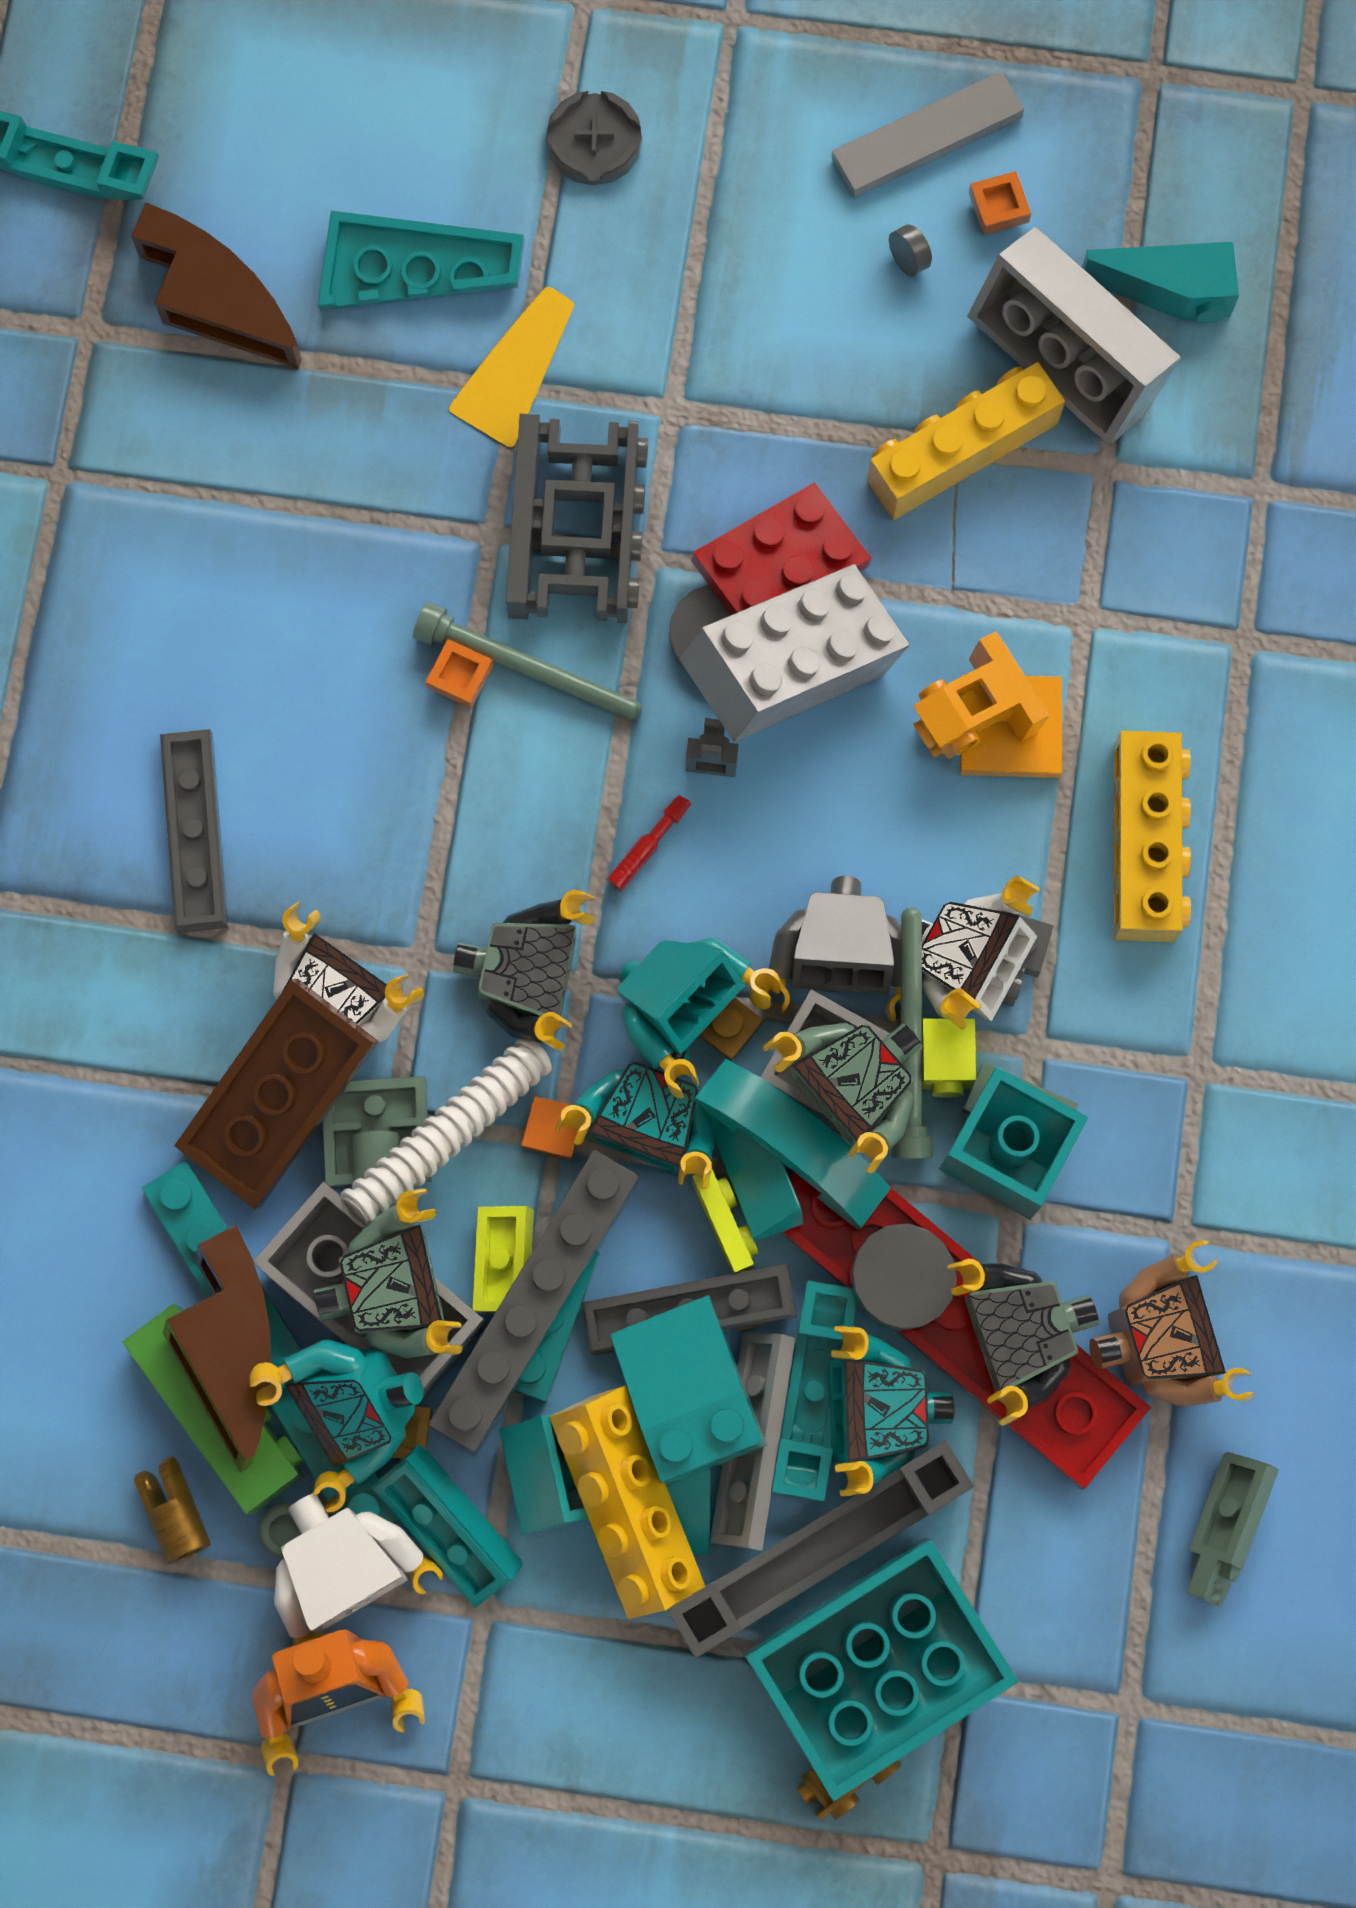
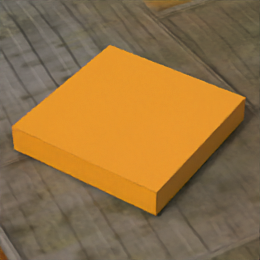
(1002, 752)

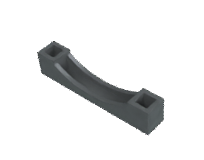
(533, 1302)
(820, 1549)

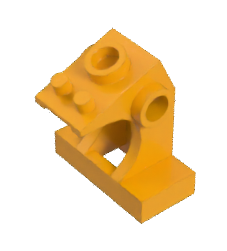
(946, 721)

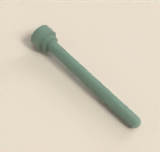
(436, 627)
(915, 1140)

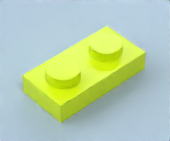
(734, 1242)
(501, 1251)

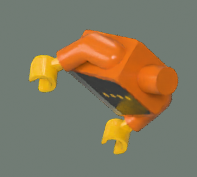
(323, 1680)

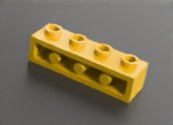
(965, 439)
(1149, 837)
(627, 1503)

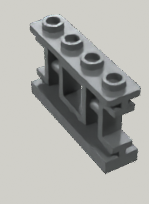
(537, 517)

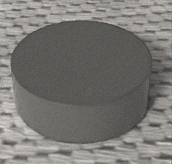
(910, 249)

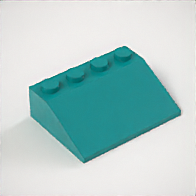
(880, 1668)

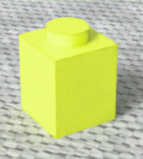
(948, 1057)

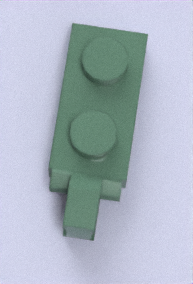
(1228, 1525)

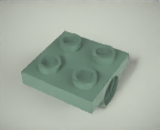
(369, 1123)

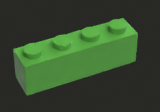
(275, 1460)

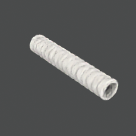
(446, 1131)

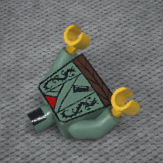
(854, 1081)
(391, 1285)

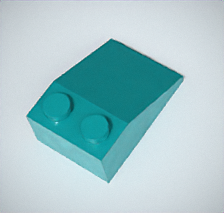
(687, 1391)

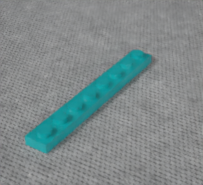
(193, 1218)

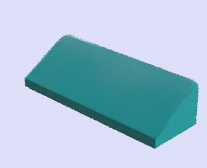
(758, 1183)
(447, 1525)

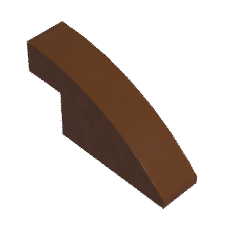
(212, 289)
(224, 1341)

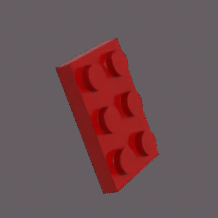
(779, 551)

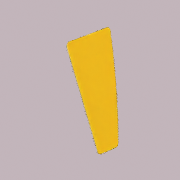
(514, 369)

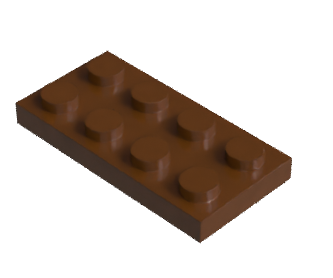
(276, 1093)

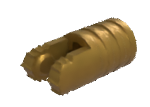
(176, 1521)

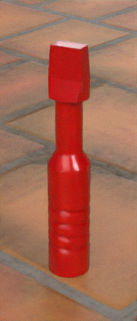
(647, 845)

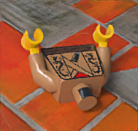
(1167, 1336)

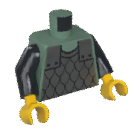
(528, 967)
(1022, 1331)

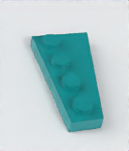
(405, 260)

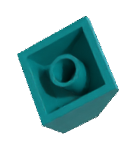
(1013, 1143)
(540, 1477)

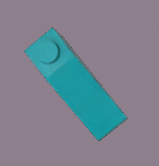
(1175, 279)

